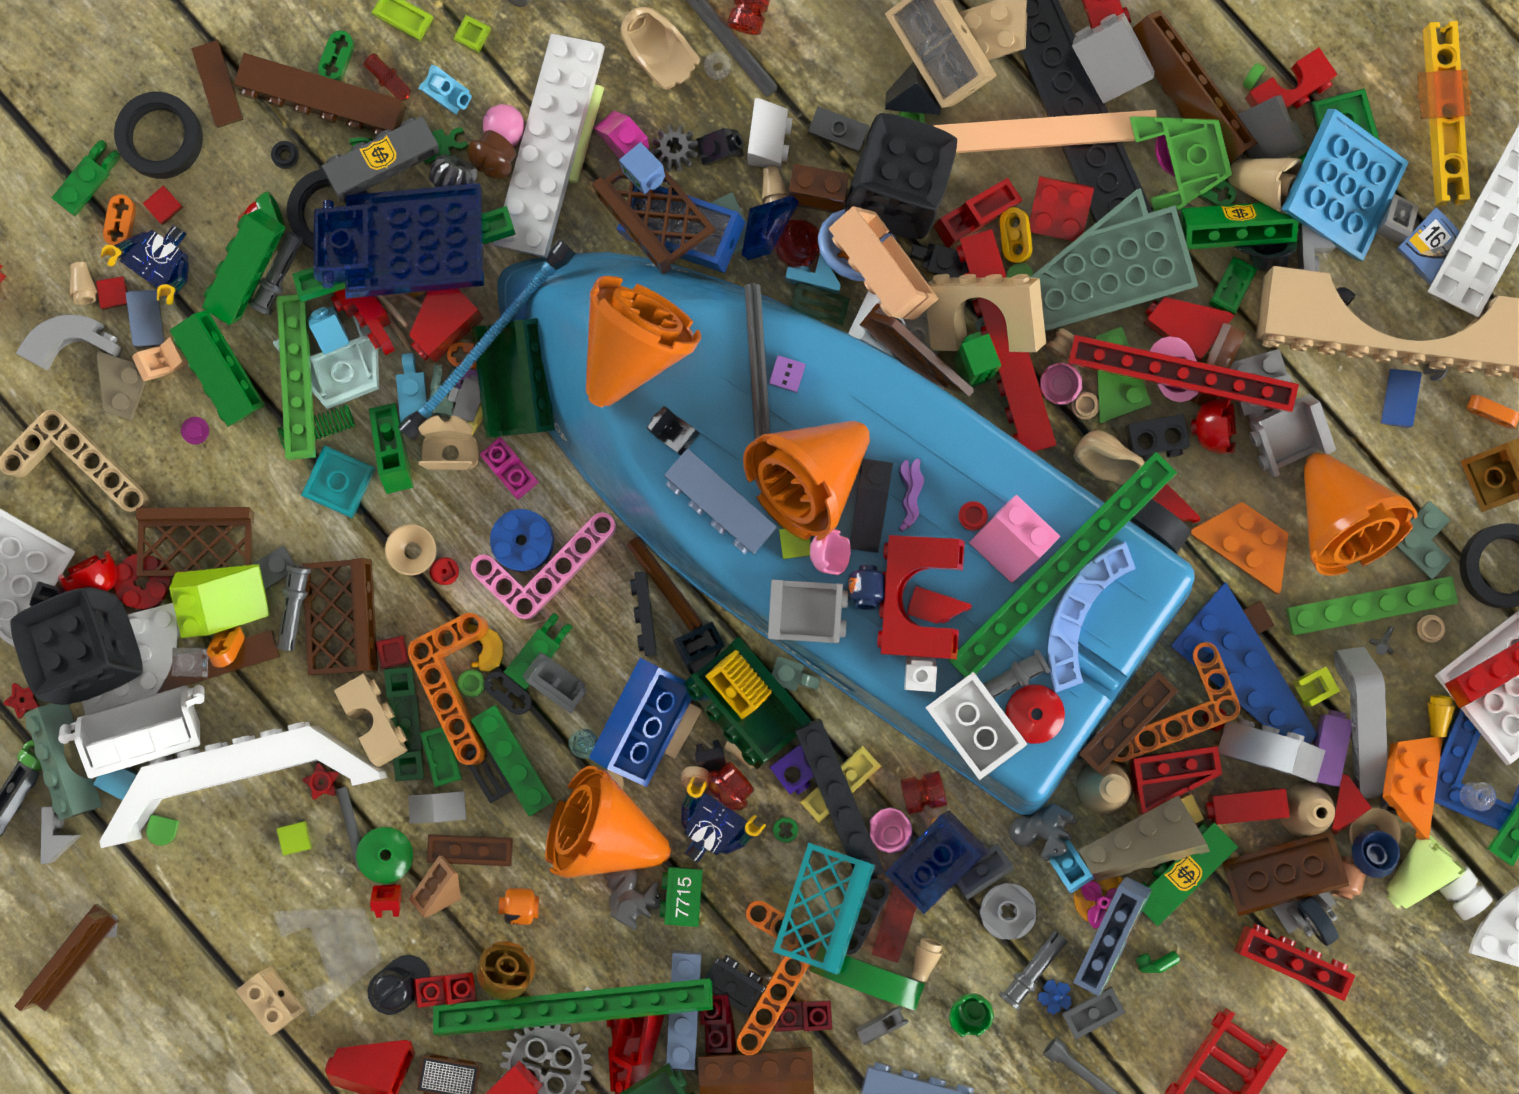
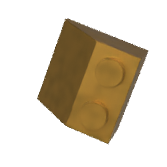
(1494, 475)

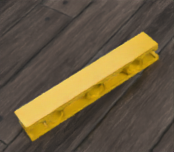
(1446, 135)

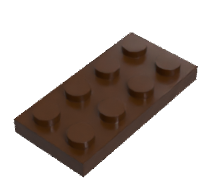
(1285, 873)

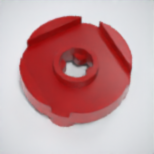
(134, 595)

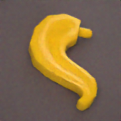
(492, 650)

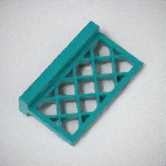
(847, 916)

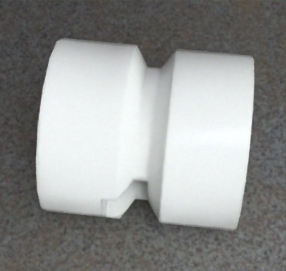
(1467, 896)

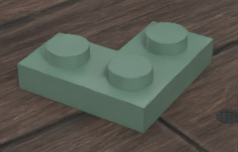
(1419, 545)

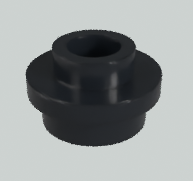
(281, 147)

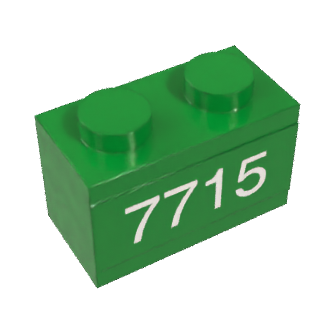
(682, 896)

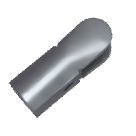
(876, 1028)

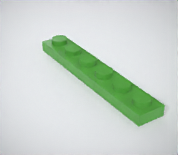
(296, 378)
(1372, 605)

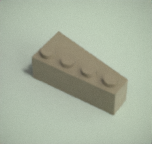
(1146, 841)

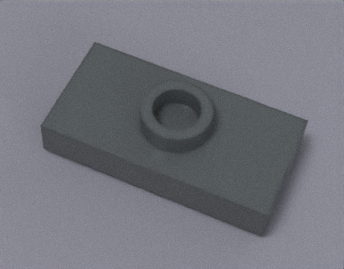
(838, 129)

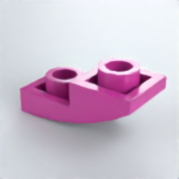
(509, 468)

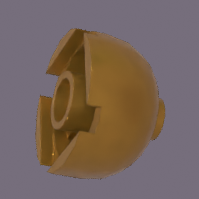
(505, 970)

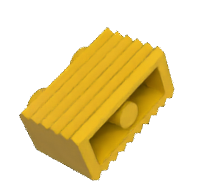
(738, 684)

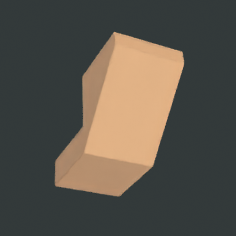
(159, 360)

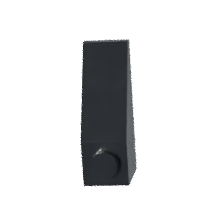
(870, 505)

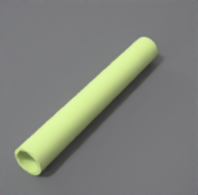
(586, 133)

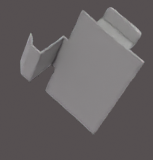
(466, 399)

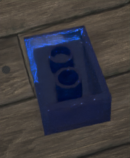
(936, 861)

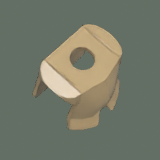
(451, 433)

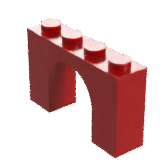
(905, 559)

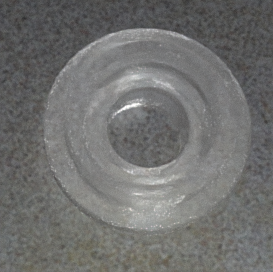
(720, 58)

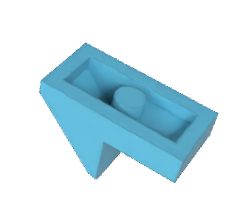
(822, 278)
(1071, 868)

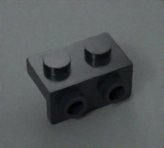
(741, 987)

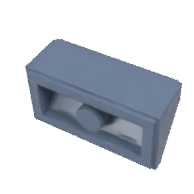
(145, 318)

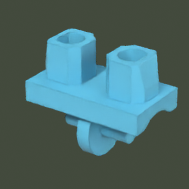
(445, 90)

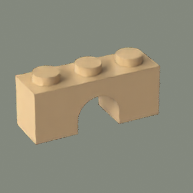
(384, 739)

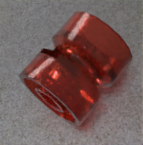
(748, 16)
(923, 792)

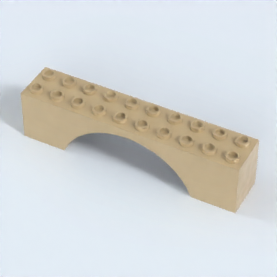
(1307, 312)

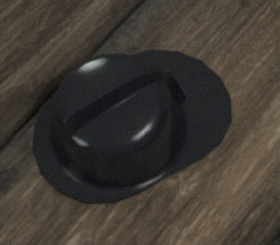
(1269, 255)
(393, 986)

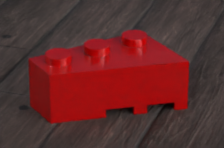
(1171, 774)

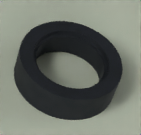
(134, 111)
(297, 201)
(1162, 525)
(1470, 569)

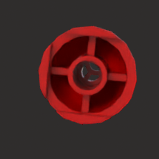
(1215, 426)
(91, 573)

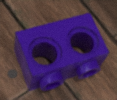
(793, 758)

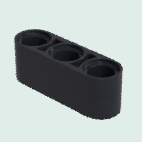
(875, 906)

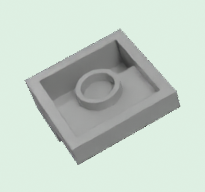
(1266, 364)

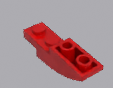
(367, 313)

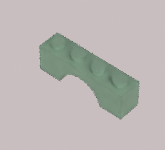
(69, 792)

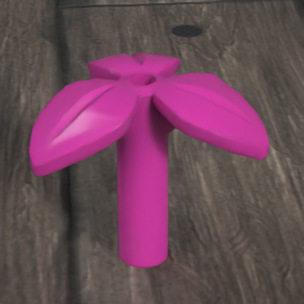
(1092, 892)

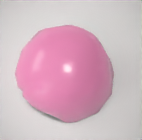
(505, 121)
(1061, 383)
(831, 553)
(890, 830)

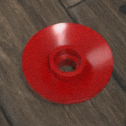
(1047, 701)

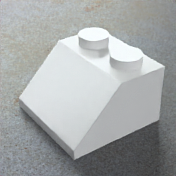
(767, 134)

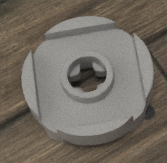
(1024, 910)

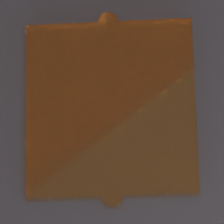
(1443, 94)

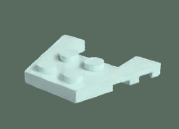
(345, 371)

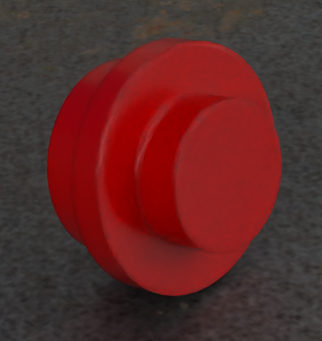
(973, 515)

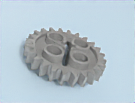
(553, 1040)

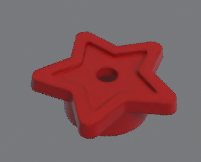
(14, 700)
(313, 781)

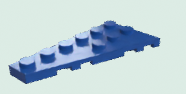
(1248, 664)

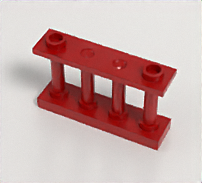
(1253, 1078)

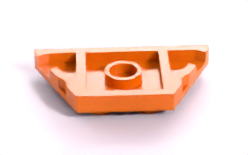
(1248, 543)
(1413, 781)

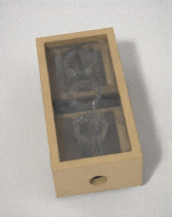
(941, 48)

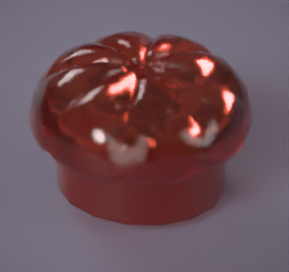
(798, 243)
(730, 787)

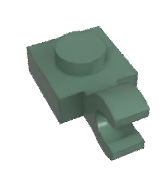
(790, 674)

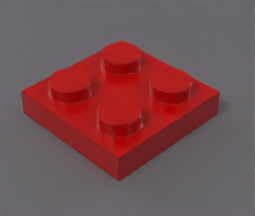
(1060, 208)

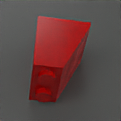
(442, 321)

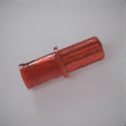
(387, 77)

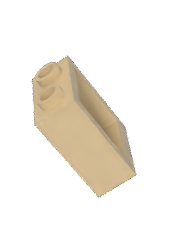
(263, 1000)

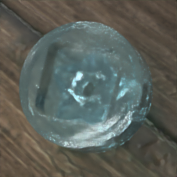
(582, 742)

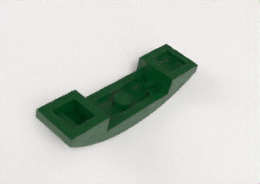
(404, 703)

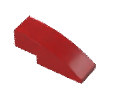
(977, 212)

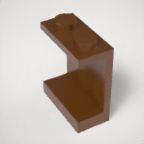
(818, 188)

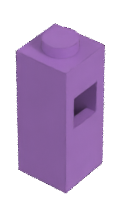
(1334, 738)

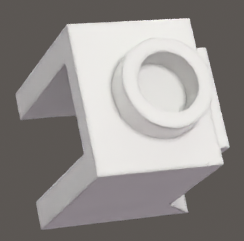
(920, 674)

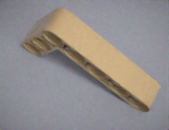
(80, 456)

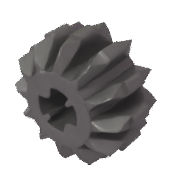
(685, 145)
(451, 171)

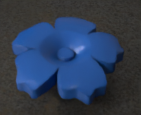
(1055, 996)

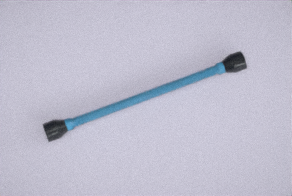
(557, 257)

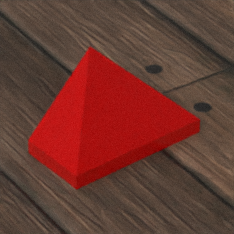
(1349, 806)

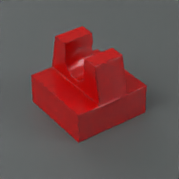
(386, 898)

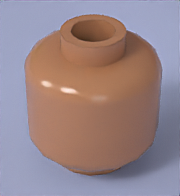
(1355, 878)

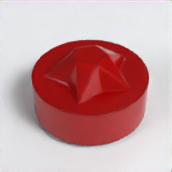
(444, 571)

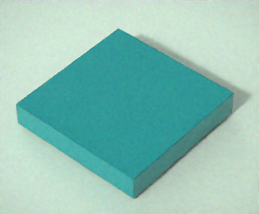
(338, 481)

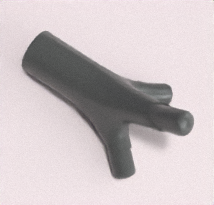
(1383, 643)

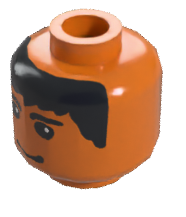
(519, 906)

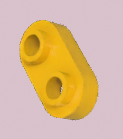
(1015, 236)

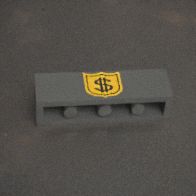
(381, 158)

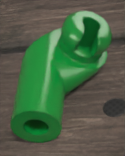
(1159, 965)

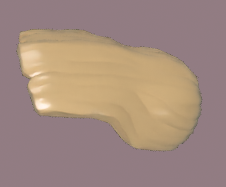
(658, 47)
(1106, 457)

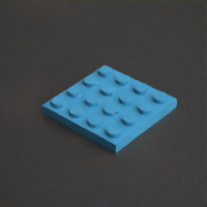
(1345, 184)

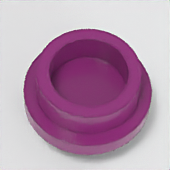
(195, 430)

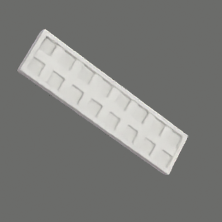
(550, 143)
(1485, 239)

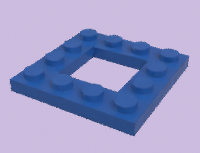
(1452, 766)

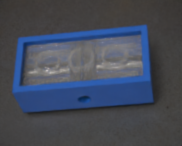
(713, 251)

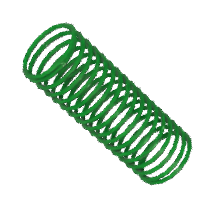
(346, 409)

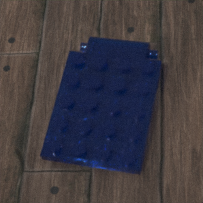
(401, 241)

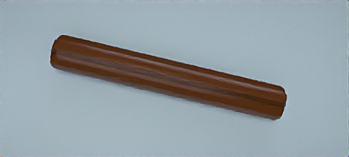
(664, 583)

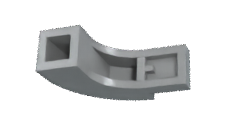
(55, 333)

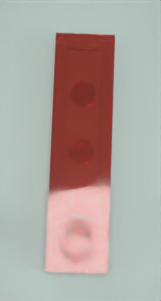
(894, 926)

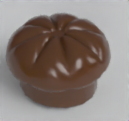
(492, 155)

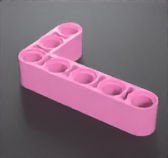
(549, 572)

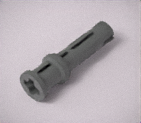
(271, 284)
(294, 594)
(1018, 674)
(1025, 980)

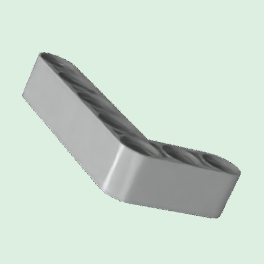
(1367, 718)

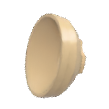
(398, 542)
(1381, 819)

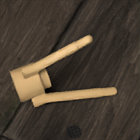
(389, 303)

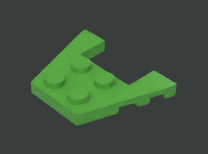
(1195, 155)

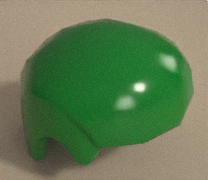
(971, 1015)

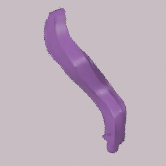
(914, 482)

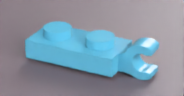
(410, 387)

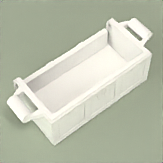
(136, 730)

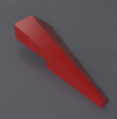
(632, 1049)

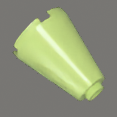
(1422, 873)

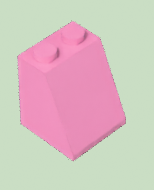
(1014, 539)

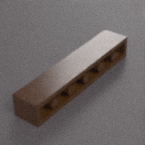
(1188, 82)
(318, 95)

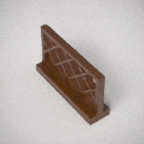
(639, 230)
(912, 351)
(191, 517)
(363, 617)
(1127, 722)
(68, 959)

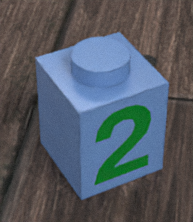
(642, 168)

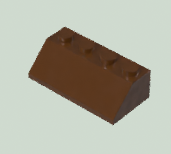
(762, 1073)

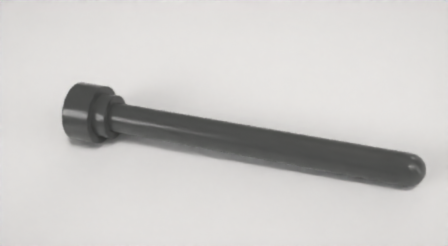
(1057, 1052)

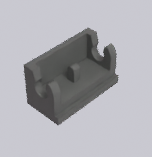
(555, 682)

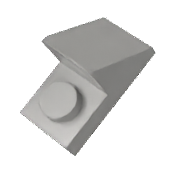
(1308, 244)
(52, 842)

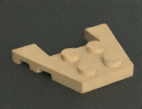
(998, 26)

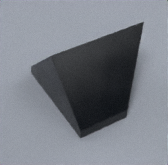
(912, 94)
(699, 647)

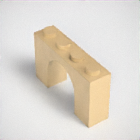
(1016, 297)

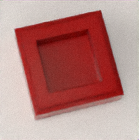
(162, 205)
(112, 292)
(392, 652)

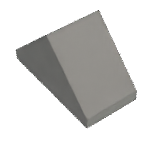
(1398, 219)
(437, 807)

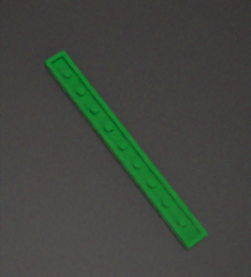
(1063, 565)
(573, 1007)

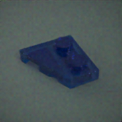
(766, 225)

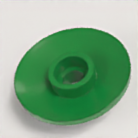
(369, 855)

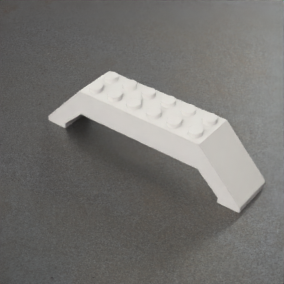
(225, 764)

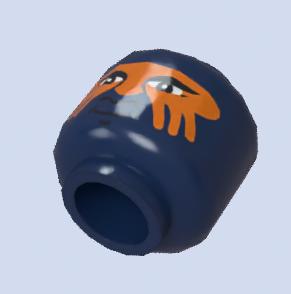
(866, 587)

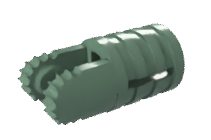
(445, 407)

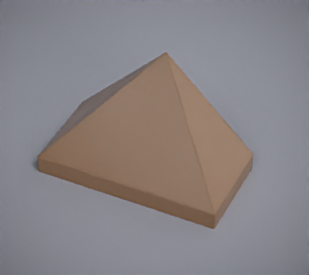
(437, 888)

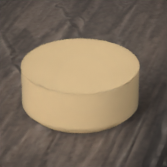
(698, 772)

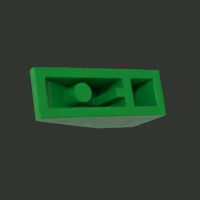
(390, 449)

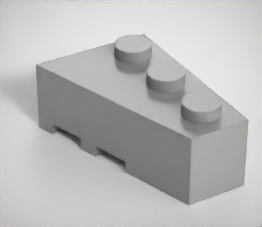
(1270, 750)

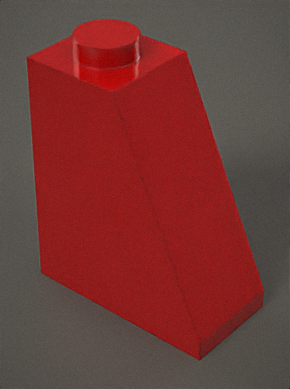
(1187, 321)
(1247, 806)
(371, 1067)

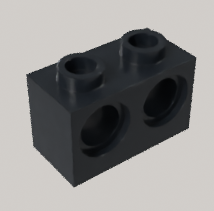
(1155, 431)

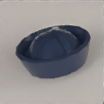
(1375, 853)

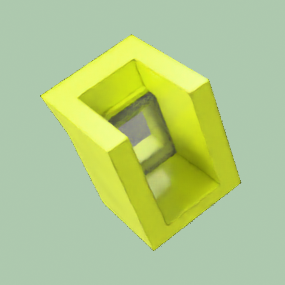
(1315, 686)

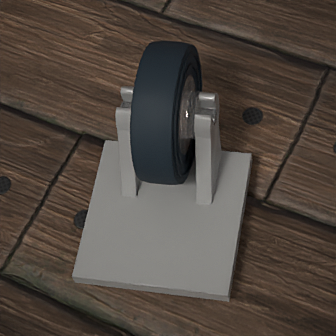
(1310, 915)

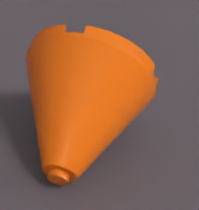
(631, 339)
(807, 474)
(1350, 515)
(601, 830)

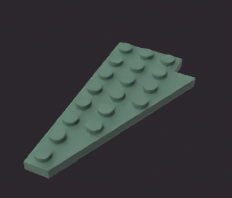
(1116, 265)

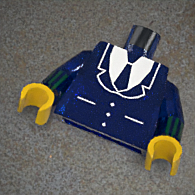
(154, 260)
(713, 824)

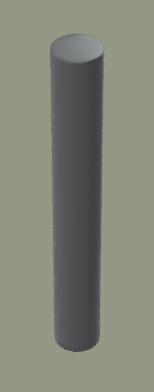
(349, 820)

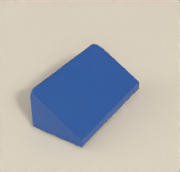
(1401, 398)

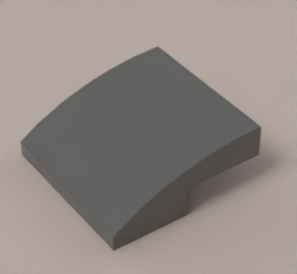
(1272, 130)

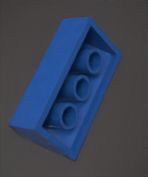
(642, 723)

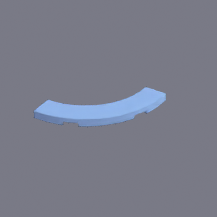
(1072, 610)

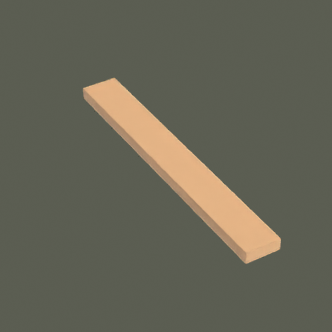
(1044, 131)

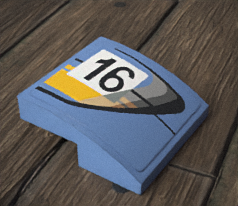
(1429, 244)

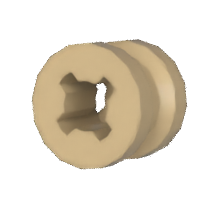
(1061, 344)

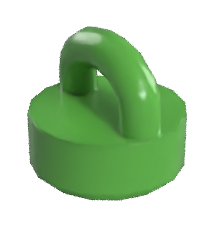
(28, 757)

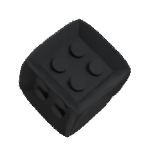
(903, 173)
(76, 646)

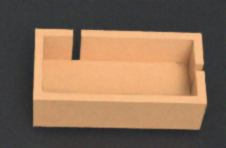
(883, 265)

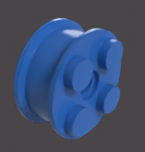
(510, 528)

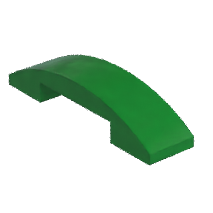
(873, 981)

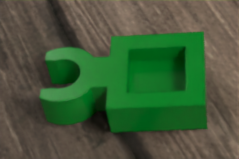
(447, 142)

